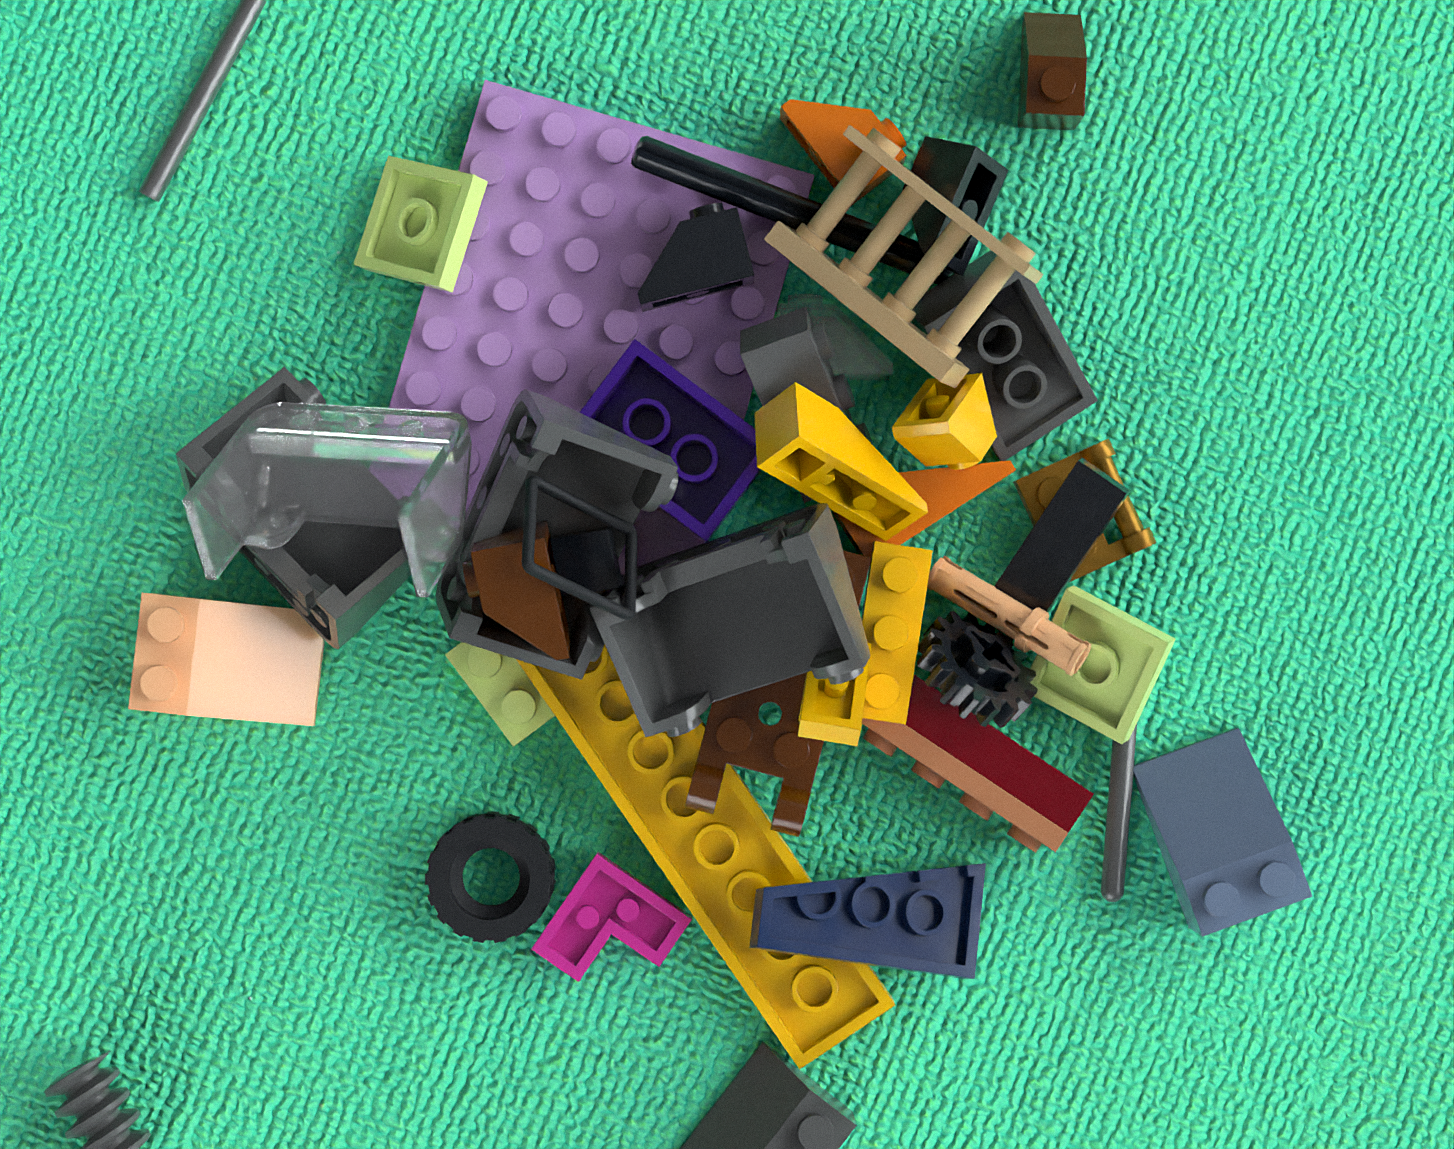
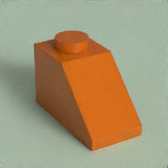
(820, 134)

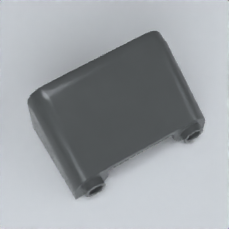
(580, 458)
(326, 570)
(736, 619)

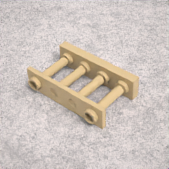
(895, 312)

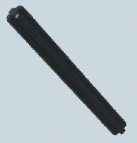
(764, 199)

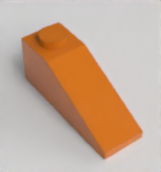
(941, 490)

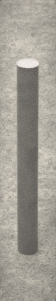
(201, 98)

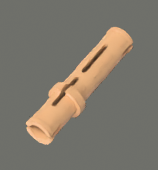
(1026, 626)

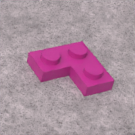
(604, 904)

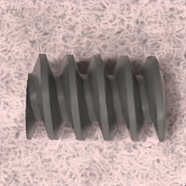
(97, 1107)

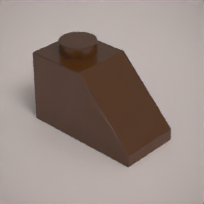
(1052, 71)

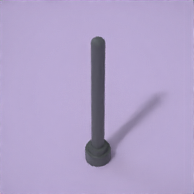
(1118, 819)

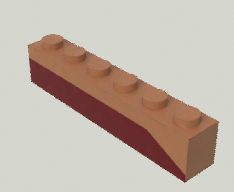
(986, 766)

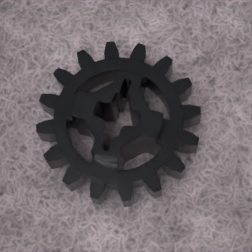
(976, 669)

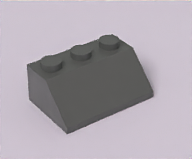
(773, 1108)

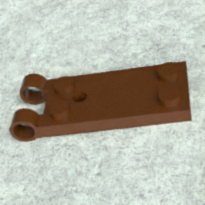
(740, 739)

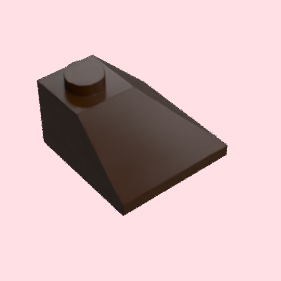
(513, 596)

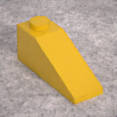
(832, 462)

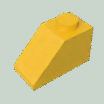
(948, 423)

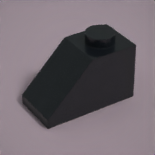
(965, 179)
(699, 259)

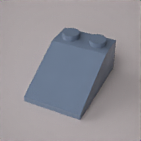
(1220, 833)

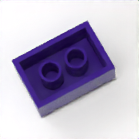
(683, 421)

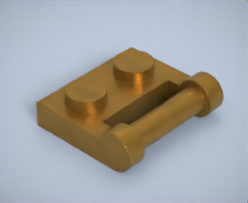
(1041, 486)

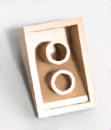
(225, 661)

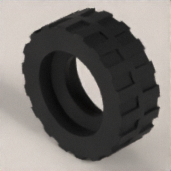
(459, 908)

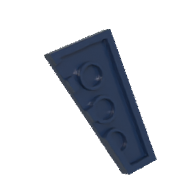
(887, 920)

